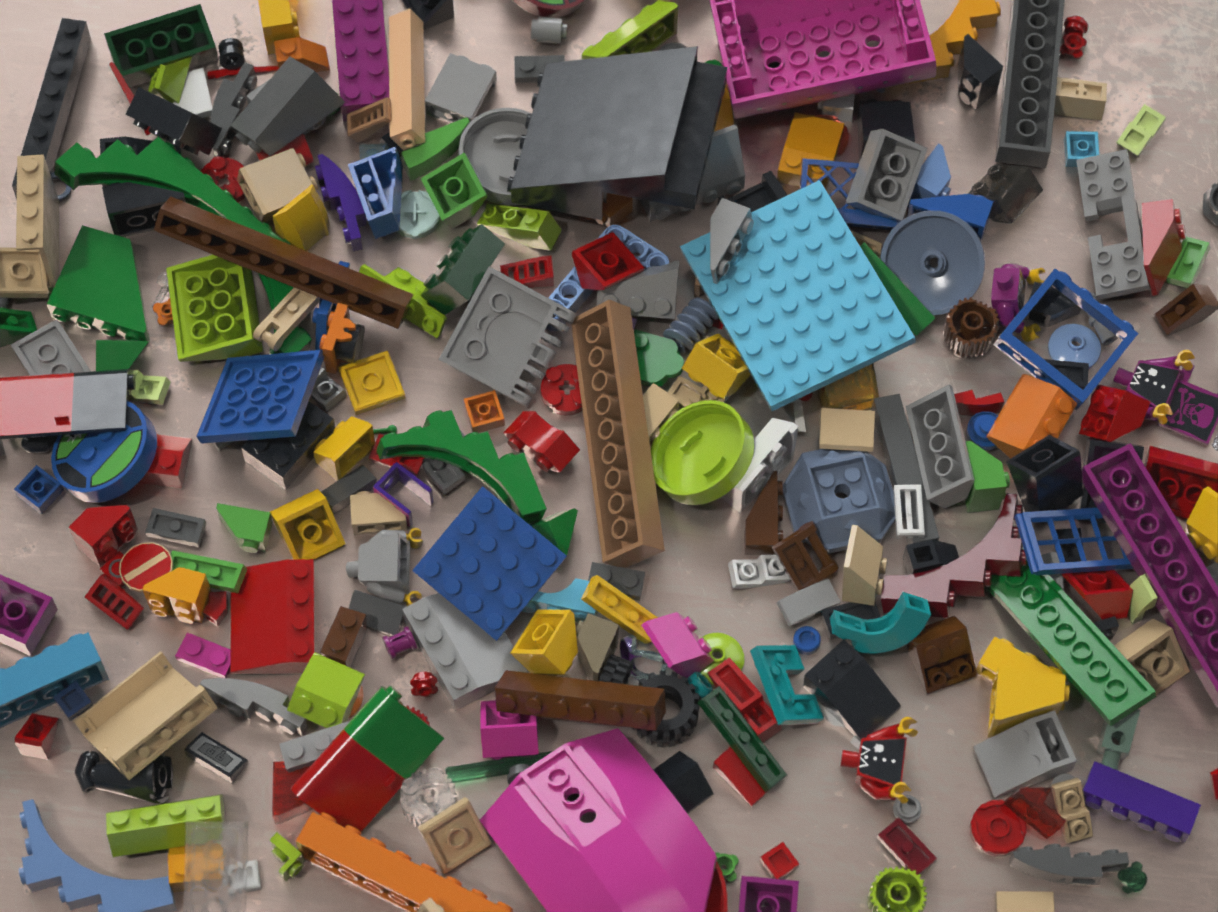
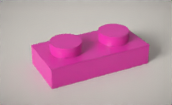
(204, 655)

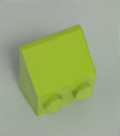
(326, 692)

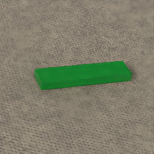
(911, 309)

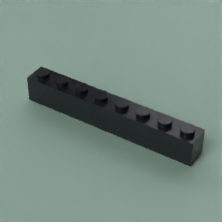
(57, 92)

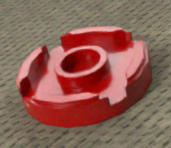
(997, 829)

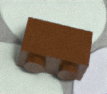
(345, 636)

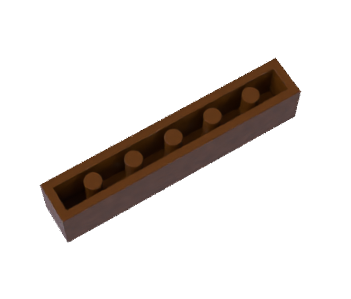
(580, 700)

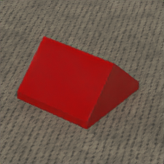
(605, 263)

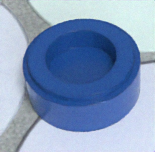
(807, 640)

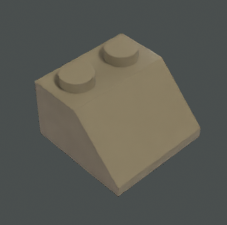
(595, 644)

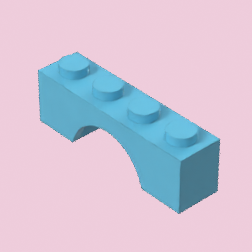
(564, 600)

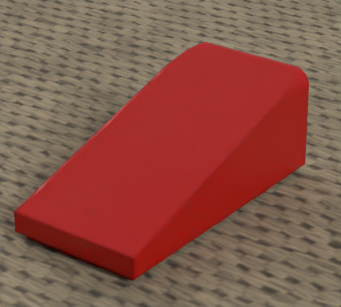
(738, 777)

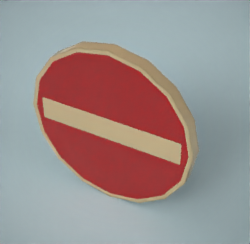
(144, 564)

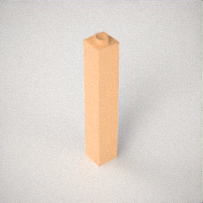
(406, 79)

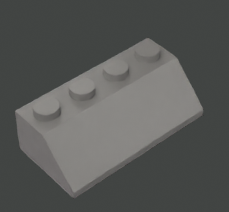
(941, 447)

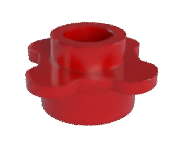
(1075, 40)
(423, 684)

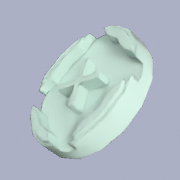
(417, 215)

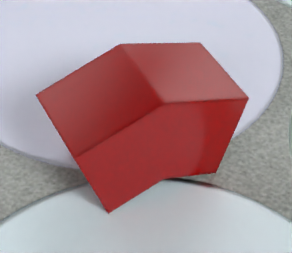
(217, 607)

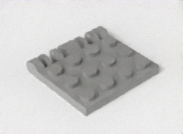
(503, 333)

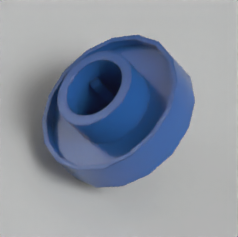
(979, 427)

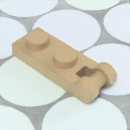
(285, 317)

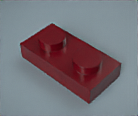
(906, 847)

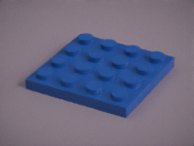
(261, 397)
(489, 563)

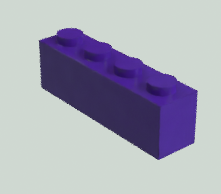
(1140, 802)

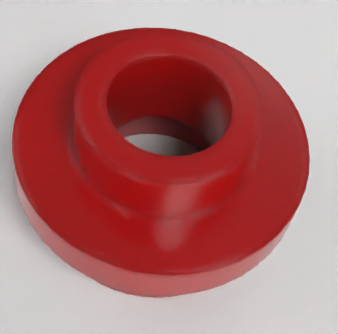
(1075, 24)

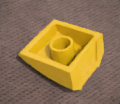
(303, 220)

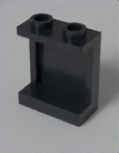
(761, 194)

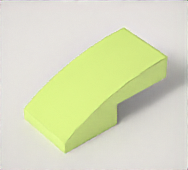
(1141, 130)
(149, 388)
(1142, 599)

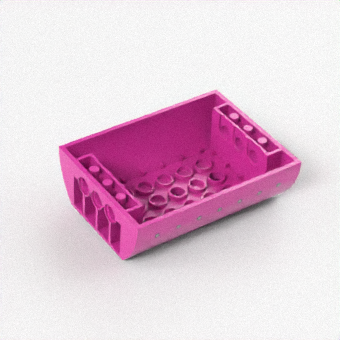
(796, 31)

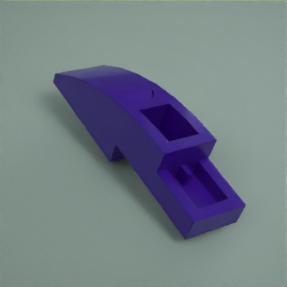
(343, 198)

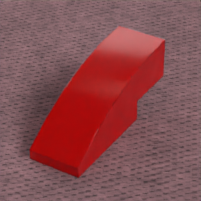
(745, 698)

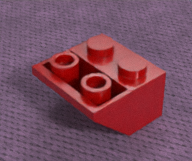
(1113, 414)
(103, 531)

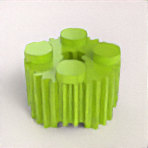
(898, 883)

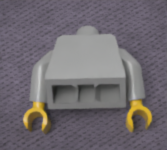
(385, 564)

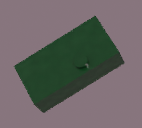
(161, 40)

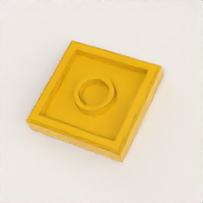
(371, 382)

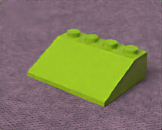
(213, 309)

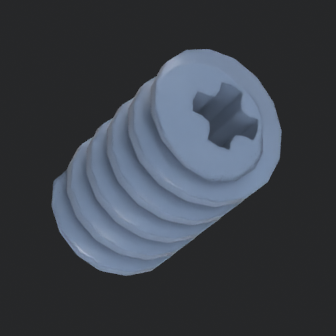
(690, 323)

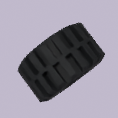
(685, 721)

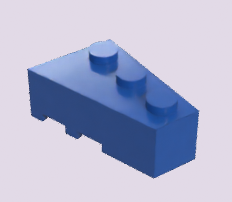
(380, 190)

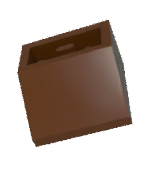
(942, 654)

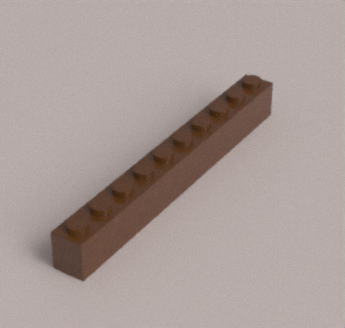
(283, 262)

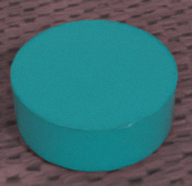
(701, 684)

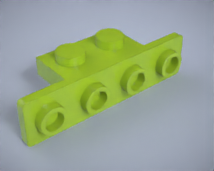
(420, 310)

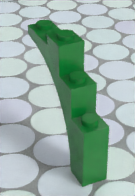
(475, 453)

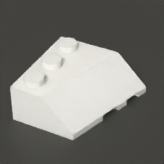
(772, 452)

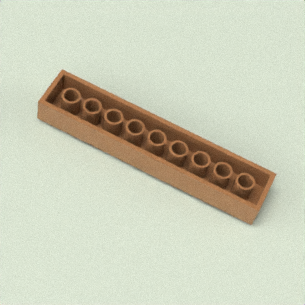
(617, 435)

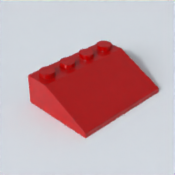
(273, 618)

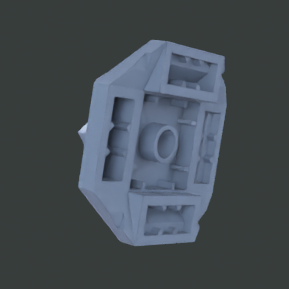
(823, 473)

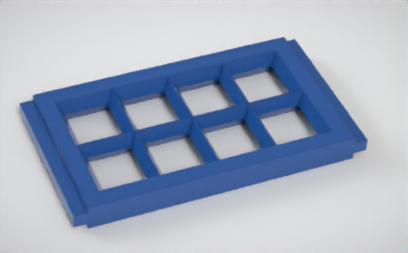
(1033, 554)

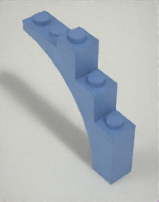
(80, 885)

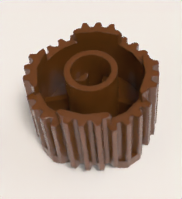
(970, 328)

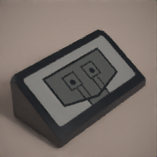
(215, 757)

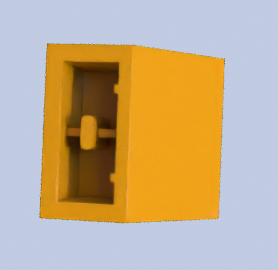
(179, 594)

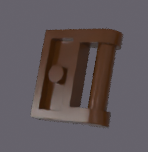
(797, 560)

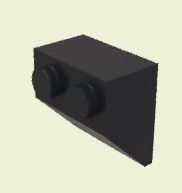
(977, 73)

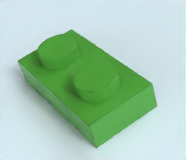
(1188, 262)

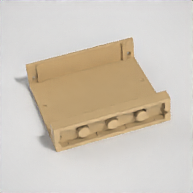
(38, 213)
(144, 715)

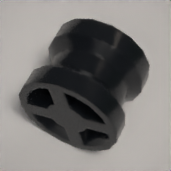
(231, 53)

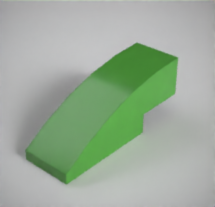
(436, 149)

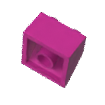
(678, 643)
(507, 733)

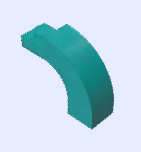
(887, 632)

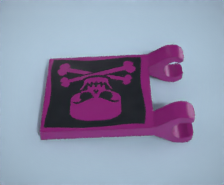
(1192, 409)

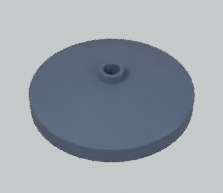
(938, 236)

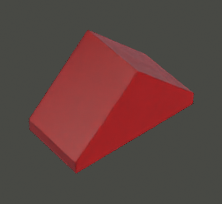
(37, 736)

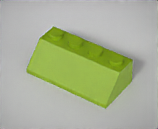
(640, 34)
(159, 824)

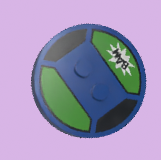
(105, 463)

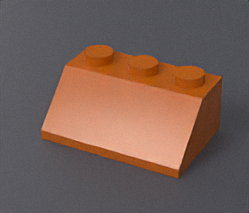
(1030, 415)

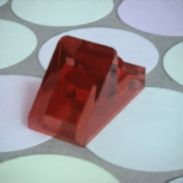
(1031, 807)

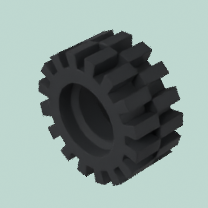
(616, 670)

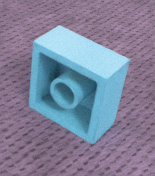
(1079, 146)

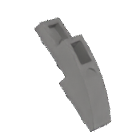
(245, 697)

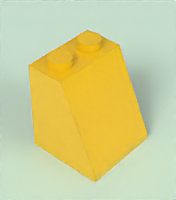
(1024, 695)

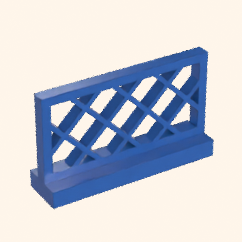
(852, 217)

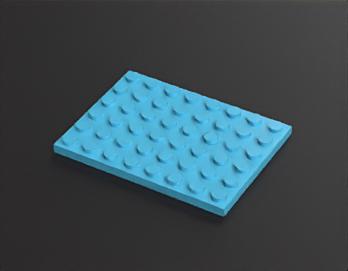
(801, 298)

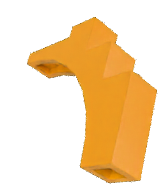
(964, 20)

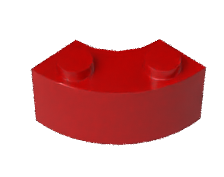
(541, 441)

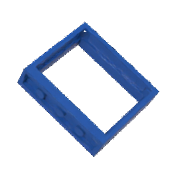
(1042, 369)

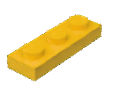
(617, 607)

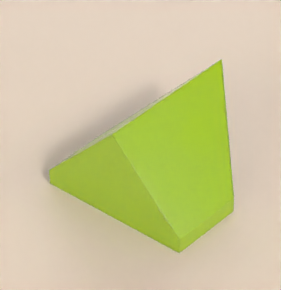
(170, 80)

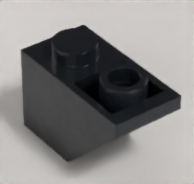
(1051, 308)
(928, 555)

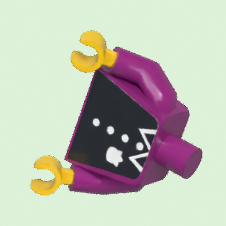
(1009, 296)
(1155, 382)

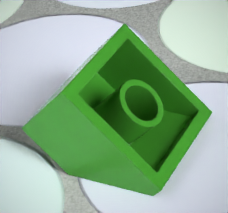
(455, 190)
(989, 482)

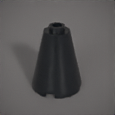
(146, 785)

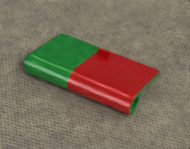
(367, 761)

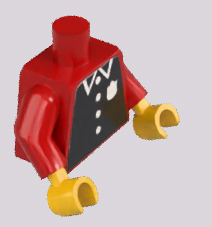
(881, 761)

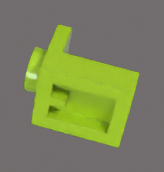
(285, 851)

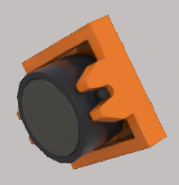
(342, 340)

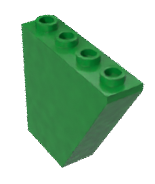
(101, 287)

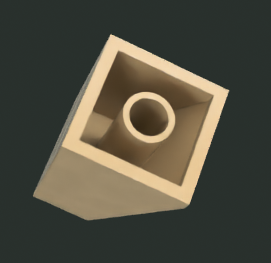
(274, 182)

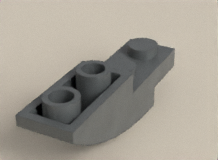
(228, 106)
(1057, 865)

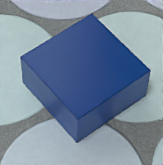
(38, 489)

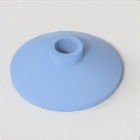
(1062, 349)

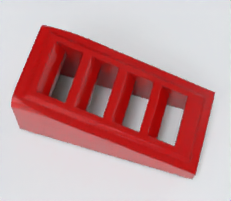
(535, 264)
(93, 596)

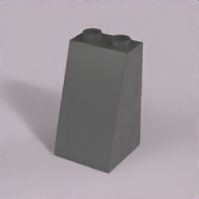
(285, 108)

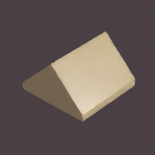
(846, 429)

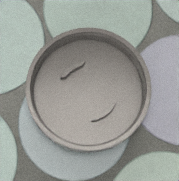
(491, 147)

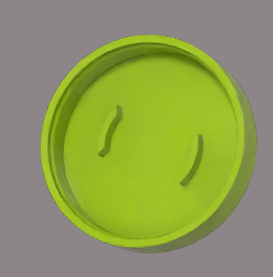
(702, 452)

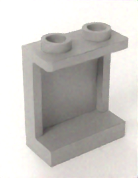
(459, 89)

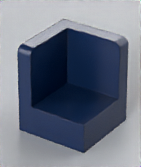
(72, 701)

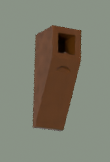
(762, 522)

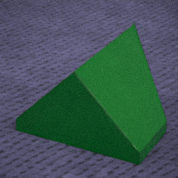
(117, 353)
(558, 528)

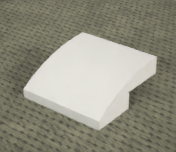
(195, 94)

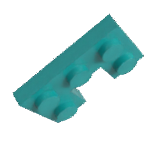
(774, 666)

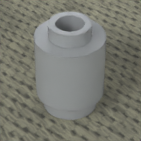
(548, 30)

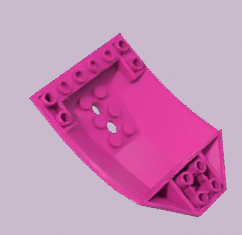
(630, 859)

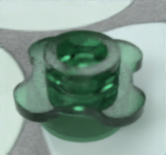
(1132, 878)

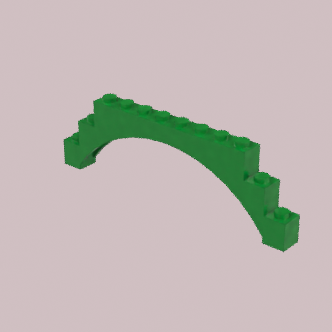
(166, 169)

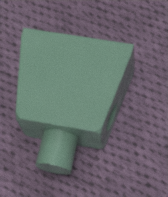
(1123, 732)

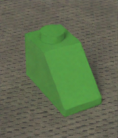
(246, 526)

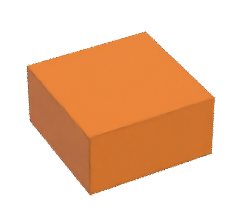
(484, 412)

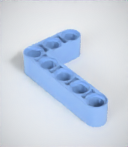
(571, 285)

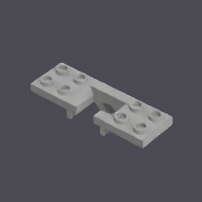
(1109, 189)

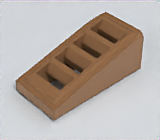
(358, 121)

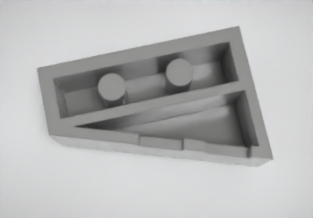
(648, 292)

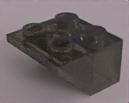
(1010, 189)

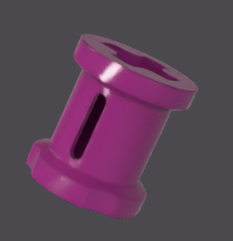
(399, 642)

